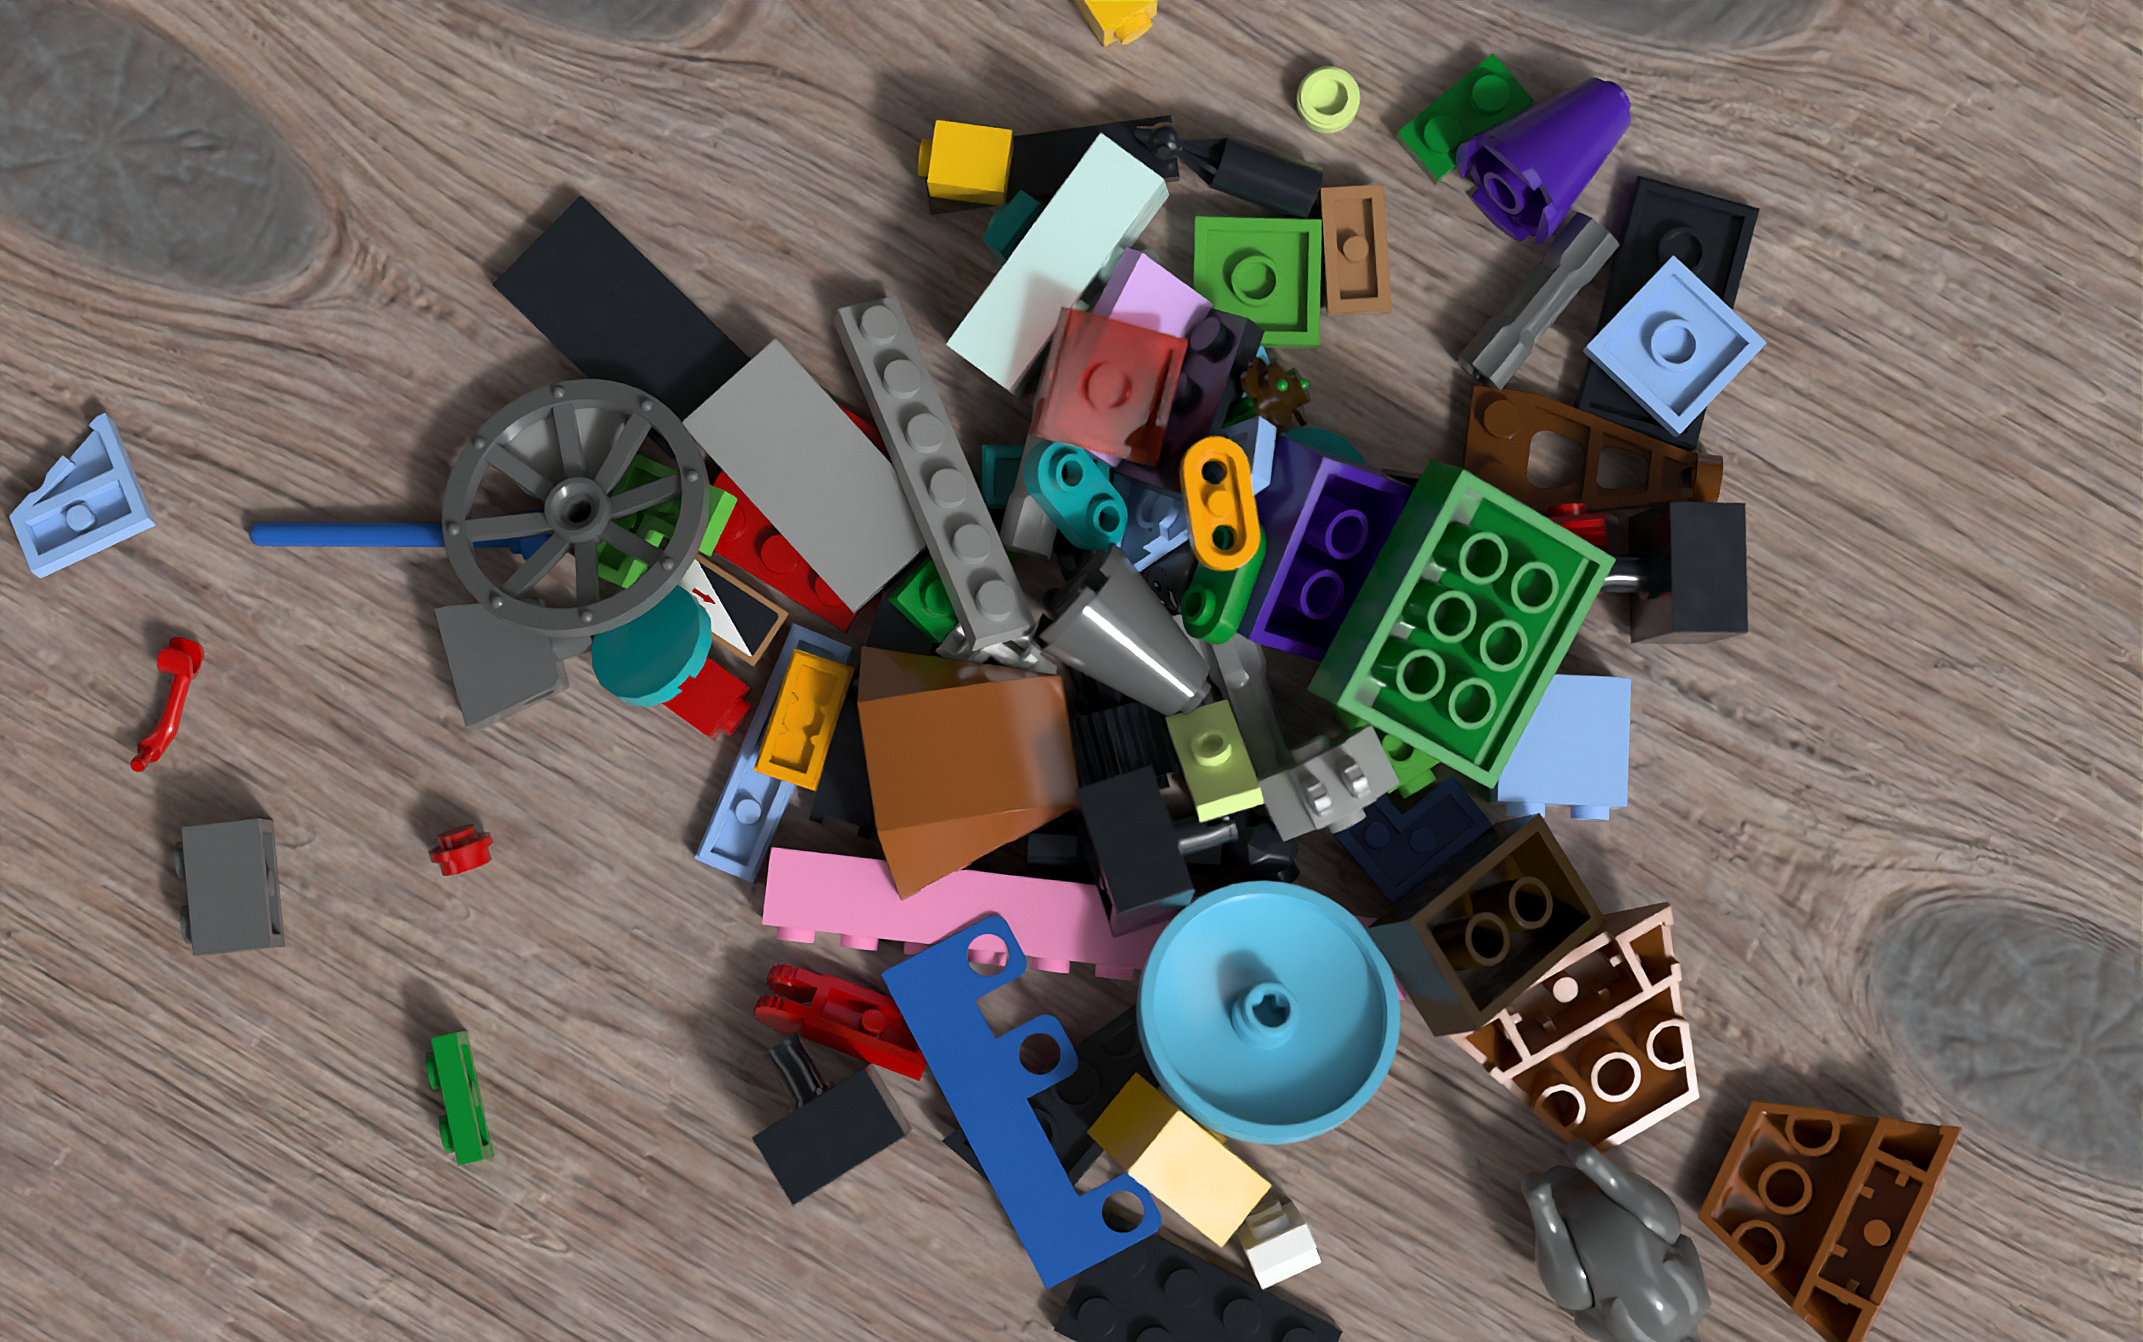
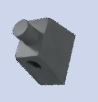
(499, 666)

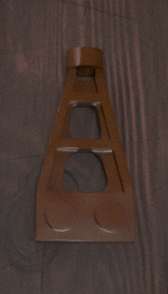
(1500, 443)

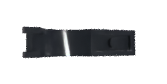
(844, 781)

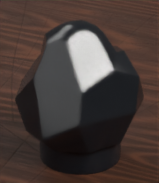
(1259, 851)

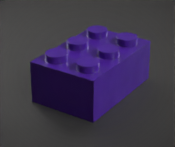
(1323, 536)

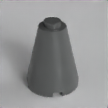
(1123, 636)

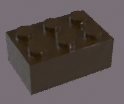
(1486, 925)

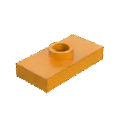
(804, 719)

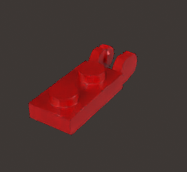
(840, 1018)

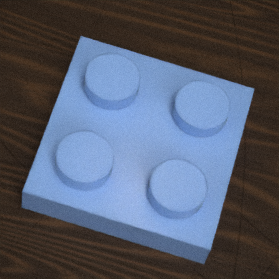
(1674, 346)

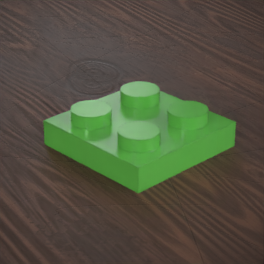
(1263, 273)

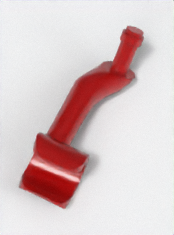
(184, 662)

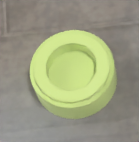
(1327, 99)

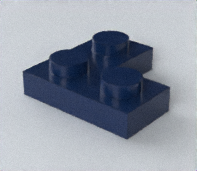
(1409, 847)

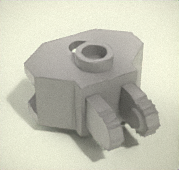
(1327, 783)

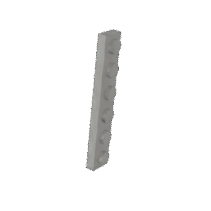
(934, 473)

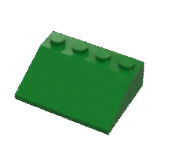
(1461, 622)

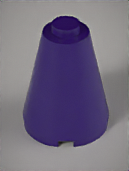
(1544, 157)

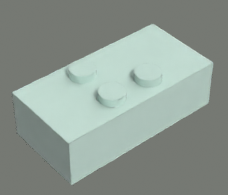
(1059, 264)

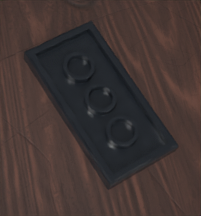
(1660, 222)
(619, 314)

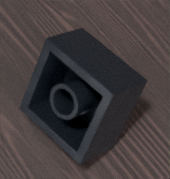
(1684, 573)
(1140, 850)
(828, 1124)

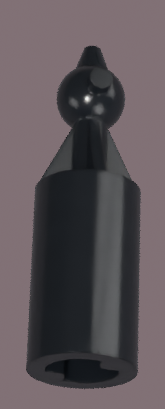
(1240, 168)

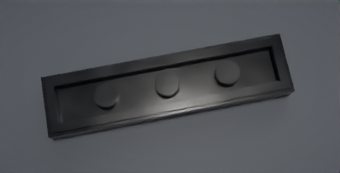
(1048, 158)

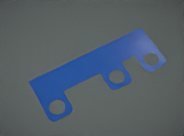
(990, 1102)

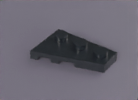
(1204, 391)

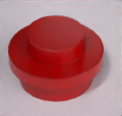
(461, 850)

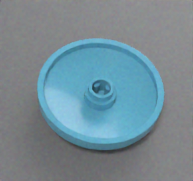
(1268, 1012)

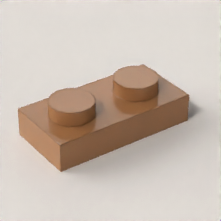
(1355, 250)

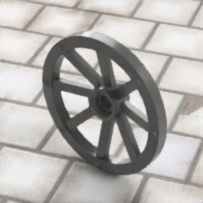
(572, 500)

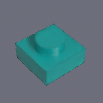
(1011, 225)

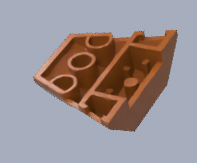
(960, 758)
(1599, 1035)
(1827, 1207)

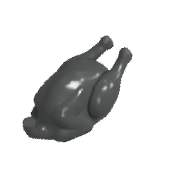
(1615, 1251)

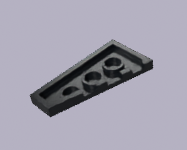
(1075, 1103)

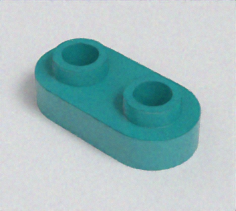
(1079, 500)

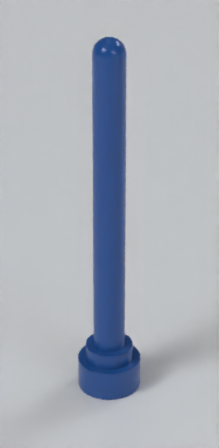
(375, 535)

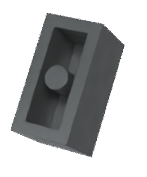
(230, 887)

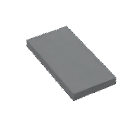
(810, 474)

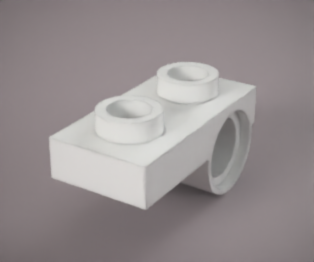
(1277, 1242)

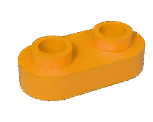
(1222, 504)

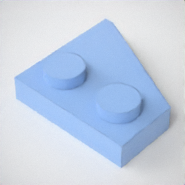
(82, 504)

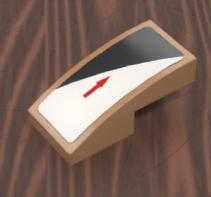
(738, 614)

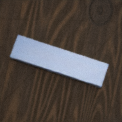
(751, 801)

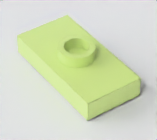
(1214, 760)

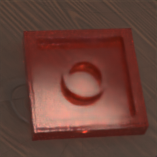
(1108, 386)

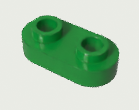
(1219, 599)

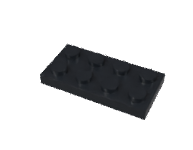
(1175, 1296)

